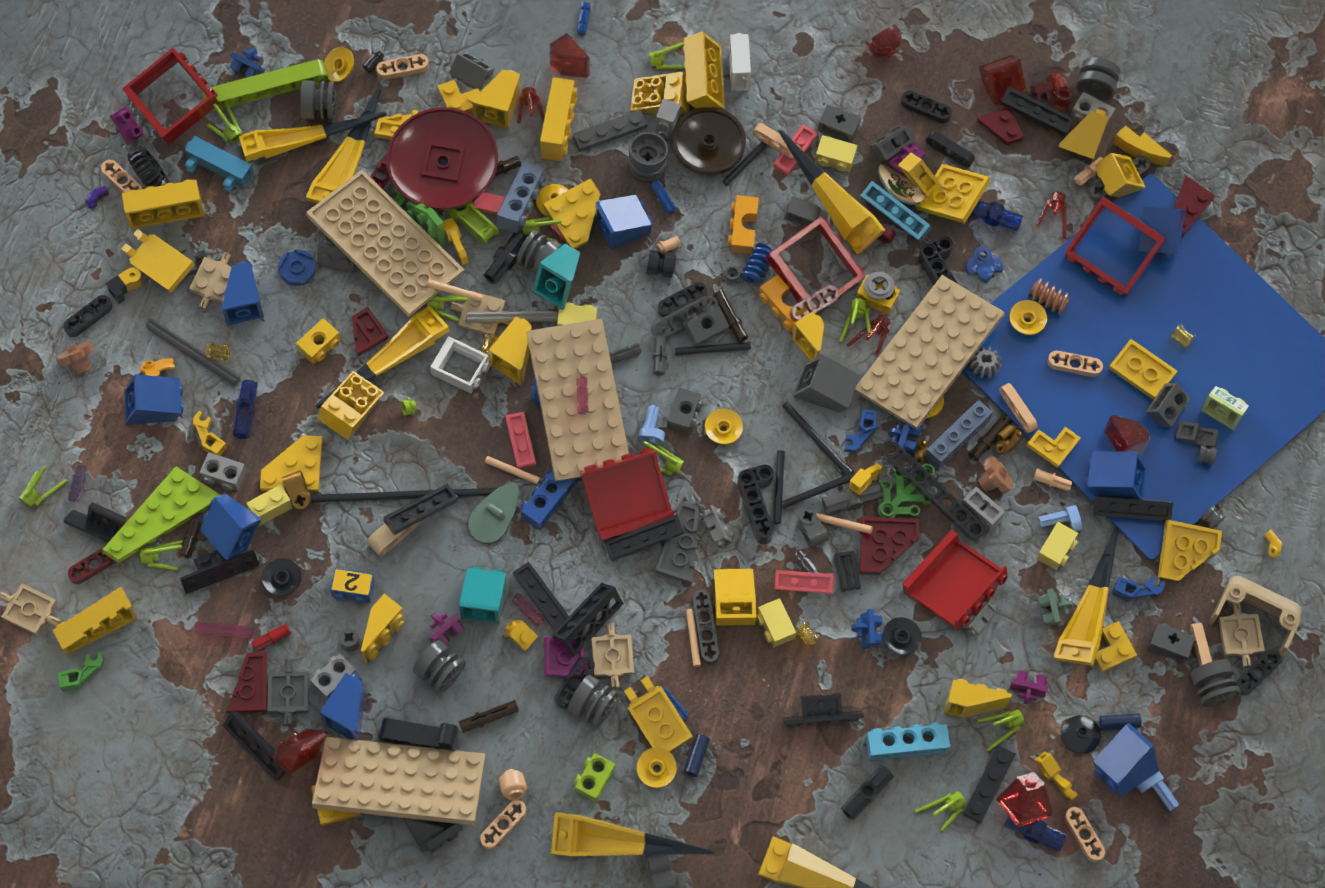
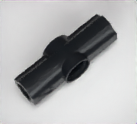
(504, 258)
(875, 784)

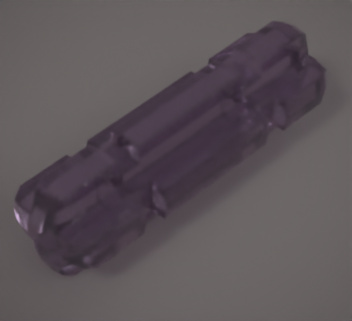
(77, 483)

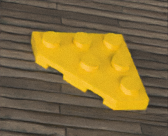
(575, 211)
(301, 455)
(1186, 548)

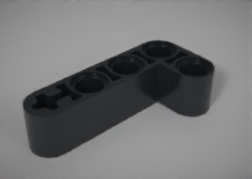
(937, 258)
(757, 506)
(419, 735)

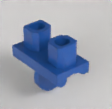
(239, 61)
(908, 445)
(866, 629)

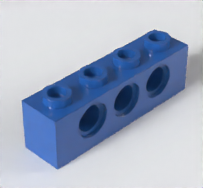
(539, 516)

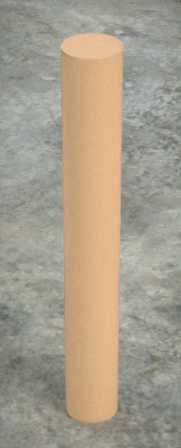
(454, 290)
(512, 470)
(845, 523)
(693, 638)

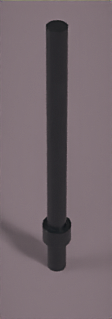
(817, 439)

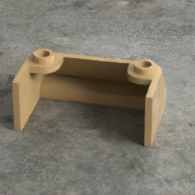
(1242, 589)

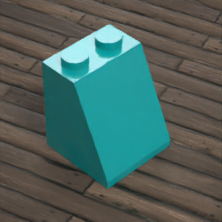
(556, 275)
(482, 595)

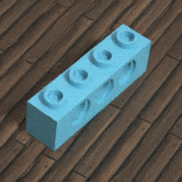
(896, 211)
(878, 750)

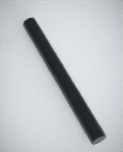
(745, 162)
(712, 348)
(779, 487)
(818, 490)

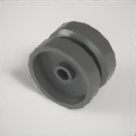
(1098, 78)

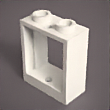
(739, 62)
(443, 356)

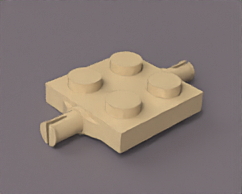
(211, 280)
(488, 304)
(29, 609)
(1241, 635)
(612, 655)

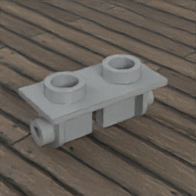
(715, 518)
(976, 624)

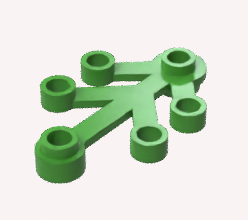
(902, 495)

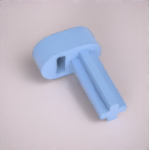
(648, 432)
(1070, 515)
(1160, 788)

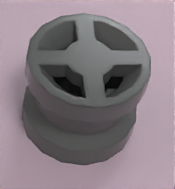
(1206, 455)
(1212, 517)
(346, 643)

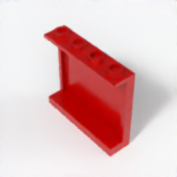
(626, 493)
(954, 581)

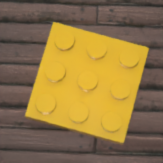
(956, 194)

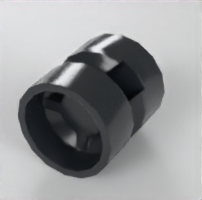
(661, 263)

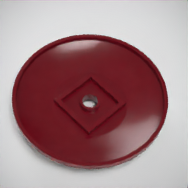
(437, 136)

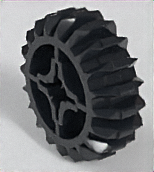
(147, 167)

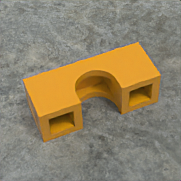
(745, 211)
(772, 294)

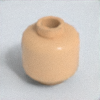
(512, 784)

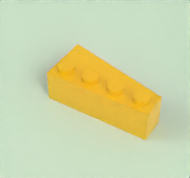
(95, 621)

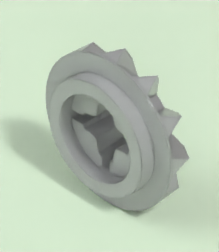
(878, 278)

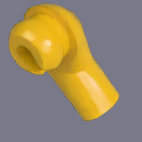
(1275, 544)

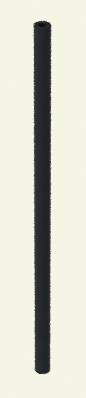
(396, 495)

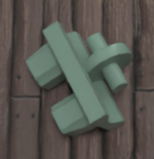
(1055, 616)

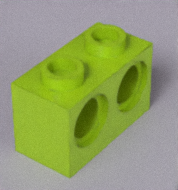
(599, 779)

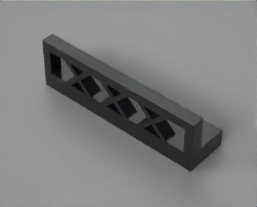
(587, 614)

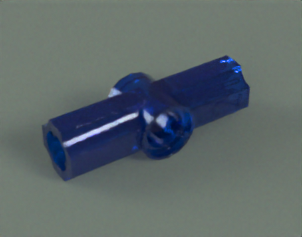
(996, 214)
(246, 398)
(1038, 833)

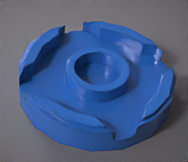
(297, 267)

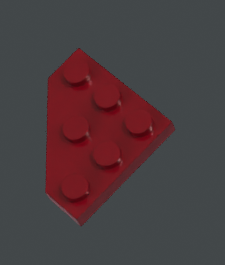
(886, 542)

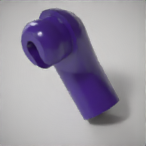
(94, 194)

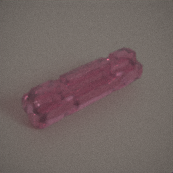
(582, 395)
(529, 611)

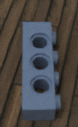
(520, 197)
(958, 434)

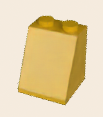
(498, 99)
(1087, 134)
(512, 350)

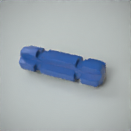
(583, 18)
(663, 196)
(682, 712)

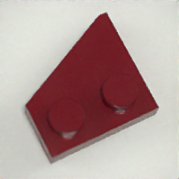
(1003, 125)
(367, 331)

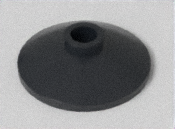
(281, 568)
(908, 630)
(1074, 740)

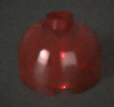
(885, 42)

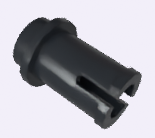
(376, 57)

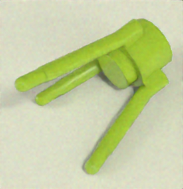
(657, 58)
(231, 131)
(534, 224)
(437, 303)
(857, 310)
(673, 463)
(30, 495)
(151, 554)
(1011, 720)
(953, 802)

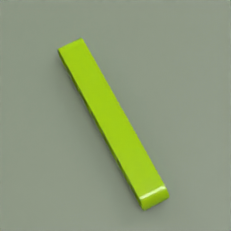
(269, 84)

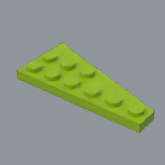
(162, 512)

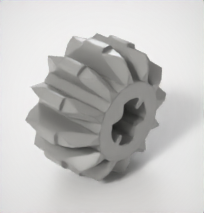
(985, 362)

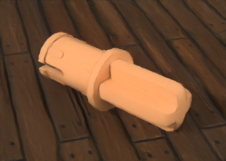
(1089, 172)
(1052, 480)

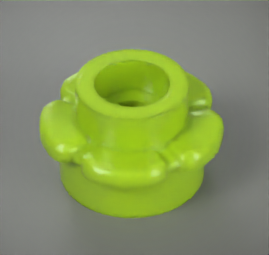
(408, 407)

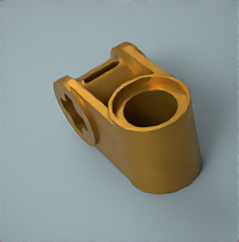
(295, 486)

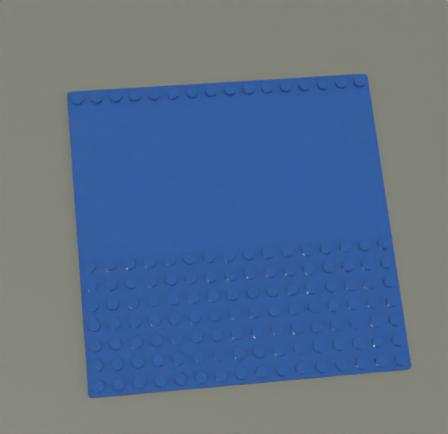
(1243, 343)

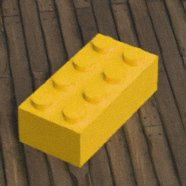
(703, 71)
(558, 119)
(163, 204)

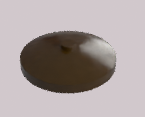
(709, 141)

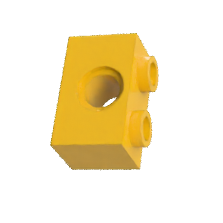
(320, 332)

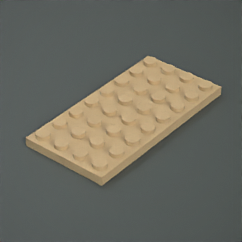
(384, 242)
(929, 352)
(558, 358)
(399, 781)

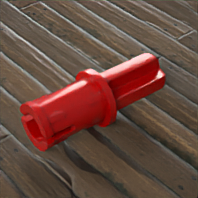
(271, 637)

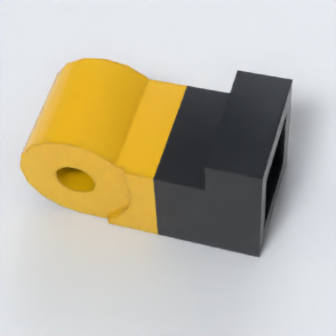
(123, 283)

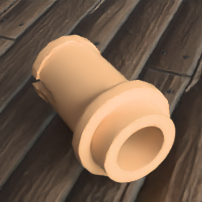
(668, 245)

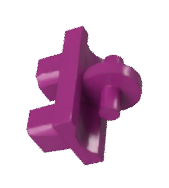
(126, 125)
(905, 151)
(452, 623)
(1028, 689)

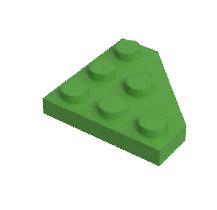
(428, 221)

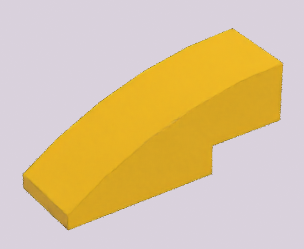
(1141, 146)

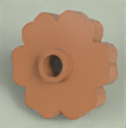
(77, 357)
(995, 476)

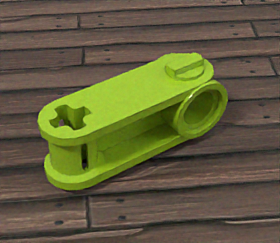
(474, 223)

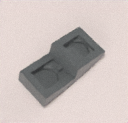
(1195, 435)

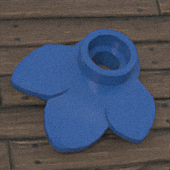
(984, 266)

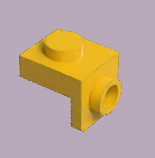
(520, 634)

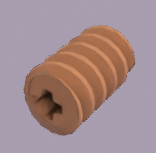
(1049, 296)

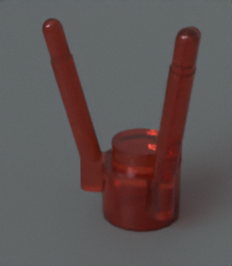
(529, 98)
(1057, 203)
(878, 326)

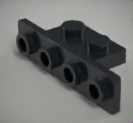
(98, 522)
(215, 568)
(822, 708)

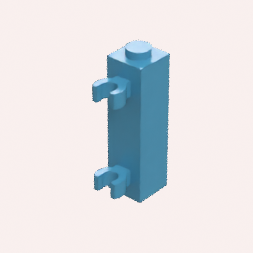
(218, 161)

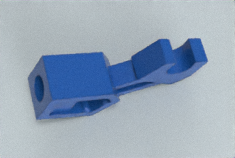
(868, 417)
(1139, 592)

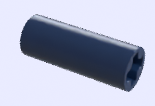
(1116, 722)
(696, 755)

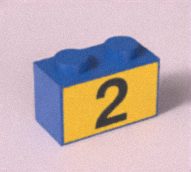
(352, 586)

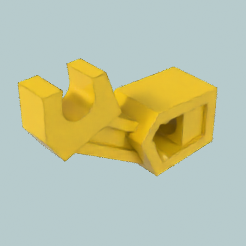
(453, 235)
(202, 427)
(864, 478)
(1051, 770)

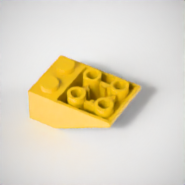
(651, 91)
(349, 405)
(734, 597)
(383, 621)
(971, 700)

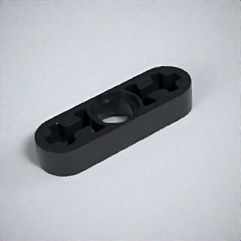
(925, 100)
(950, 149)
(684, 292)
(73, 320)
(577, 666)
(1255, 680)

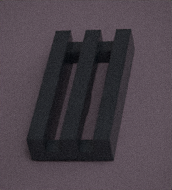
(850, 586)

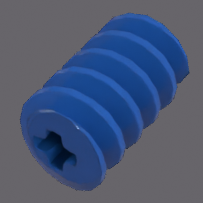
(756, 265)

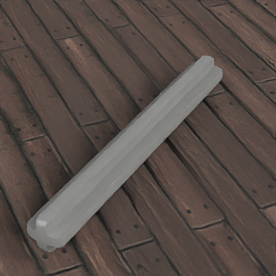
(507, 317)

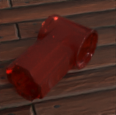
(1060, 92)

